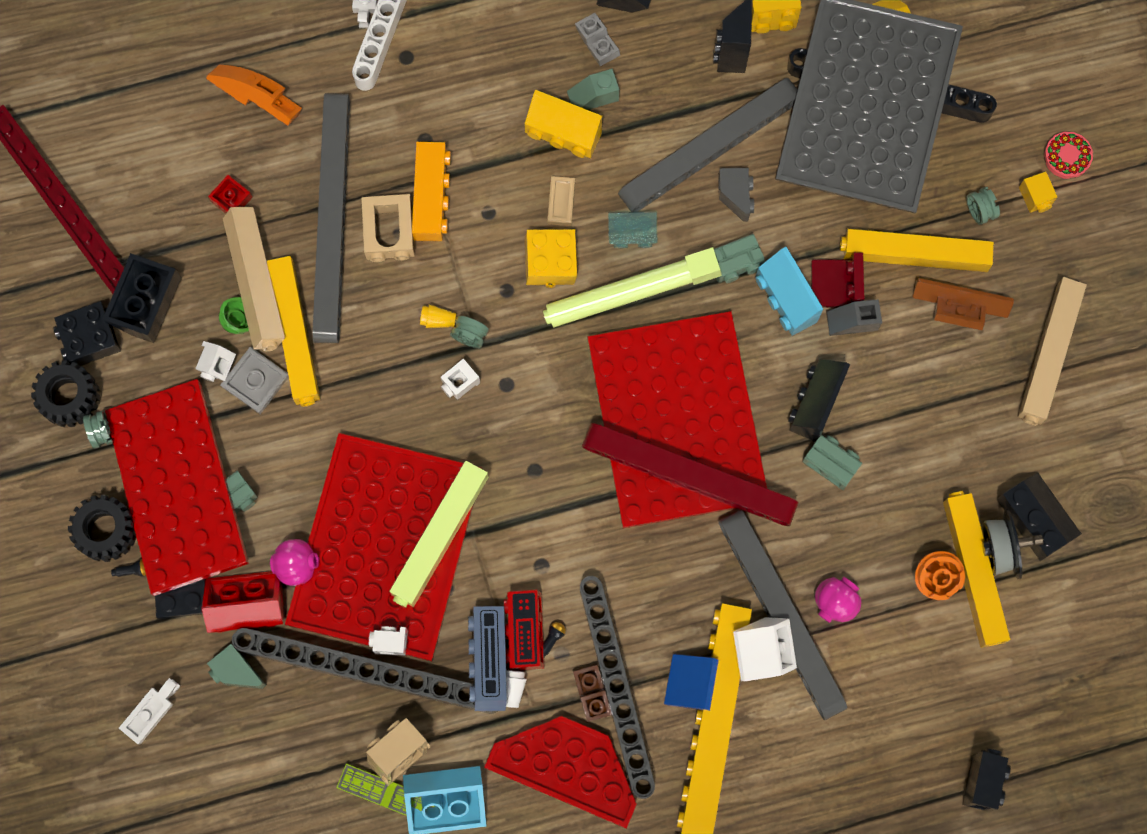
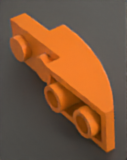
(254, 87)

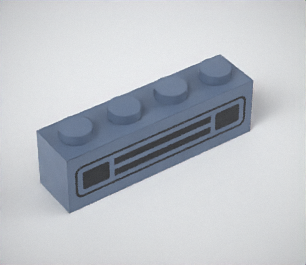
(489, 658)

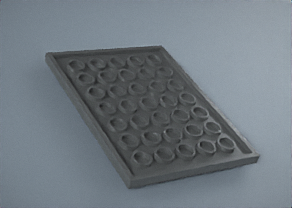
(869, 103)

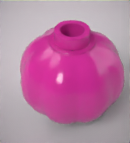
(294, 562)
(837, 600)

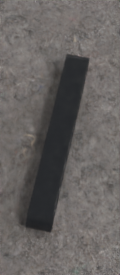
(971, 98)

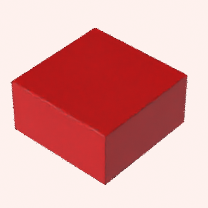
(229, 194)

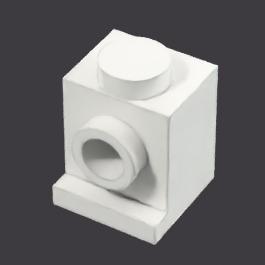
(215, 362)
(463, 372)
(389, 641)

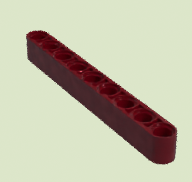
(690, 474)

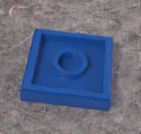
(691, 682)

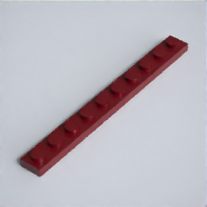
(59, 200)

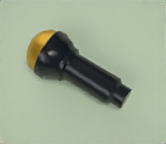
(136, 568)
(556, 632)

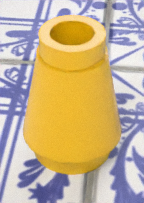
(436, 317)

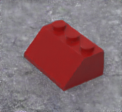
(242, 602)

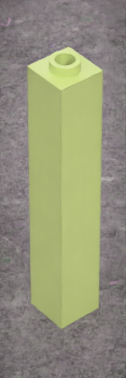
(438, 535)

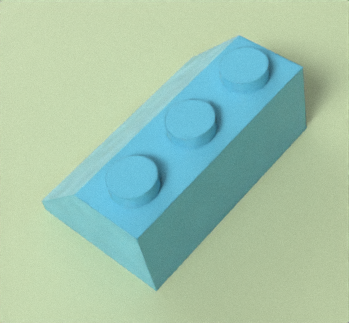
(789, 292)
(456, 798)

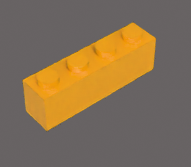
(429, 191)

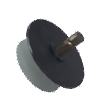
(1004, 545)

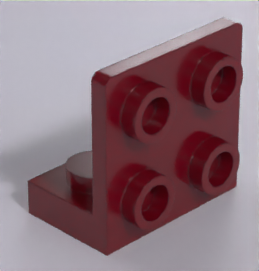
(838, 281)

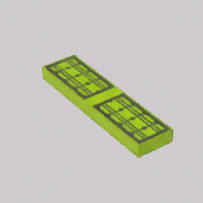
(375, 790)

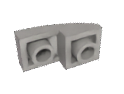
(597, 40)

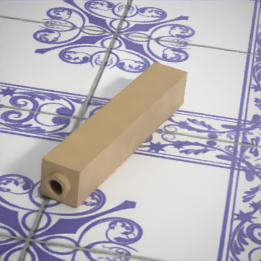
(253, 278)
(1051, 351)

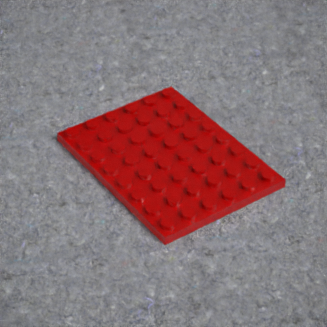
(683, 393)
(364, 533)

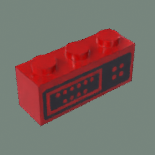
(524, 630)

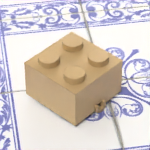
(396, 751)

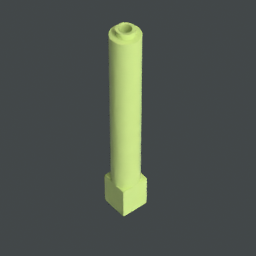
(693, 269)

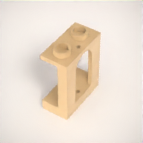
(387, 204)

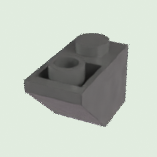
(734, 191)
(855, 318)

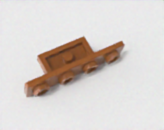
(962, 305)

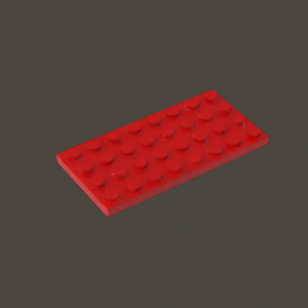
(176, 487)

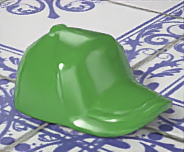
(233, 316)

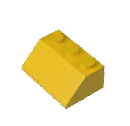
(563, 124)

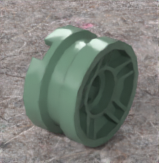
(983, 206)
(469, 332)
(97, 429)

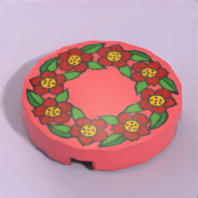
(1068, 155)

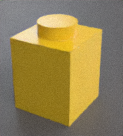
(1038, 192)

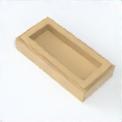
(561, 201)

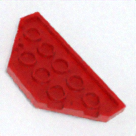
(569, 766)

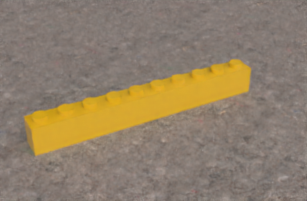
(714, 727)

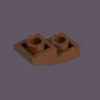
(592, 692)

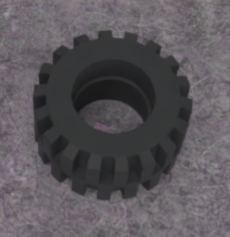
(52, 380)
(84, 520)

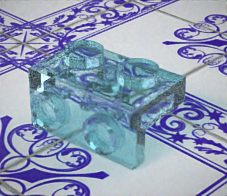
(632, 229)

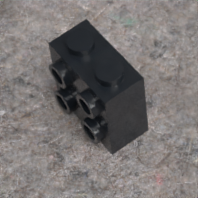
(86, 335)
(986, 780)

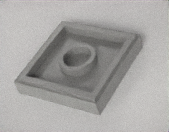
(255, 380)

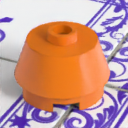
(939, 575)

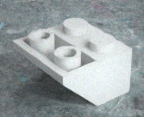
(765, 649)

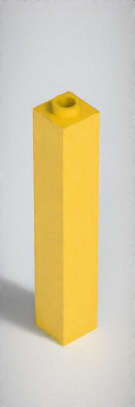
(918, 250)
(296, 341)
(979, 578)

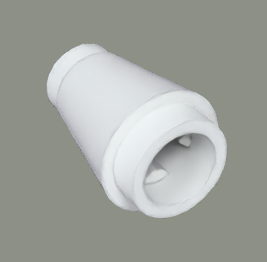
(514, 687)

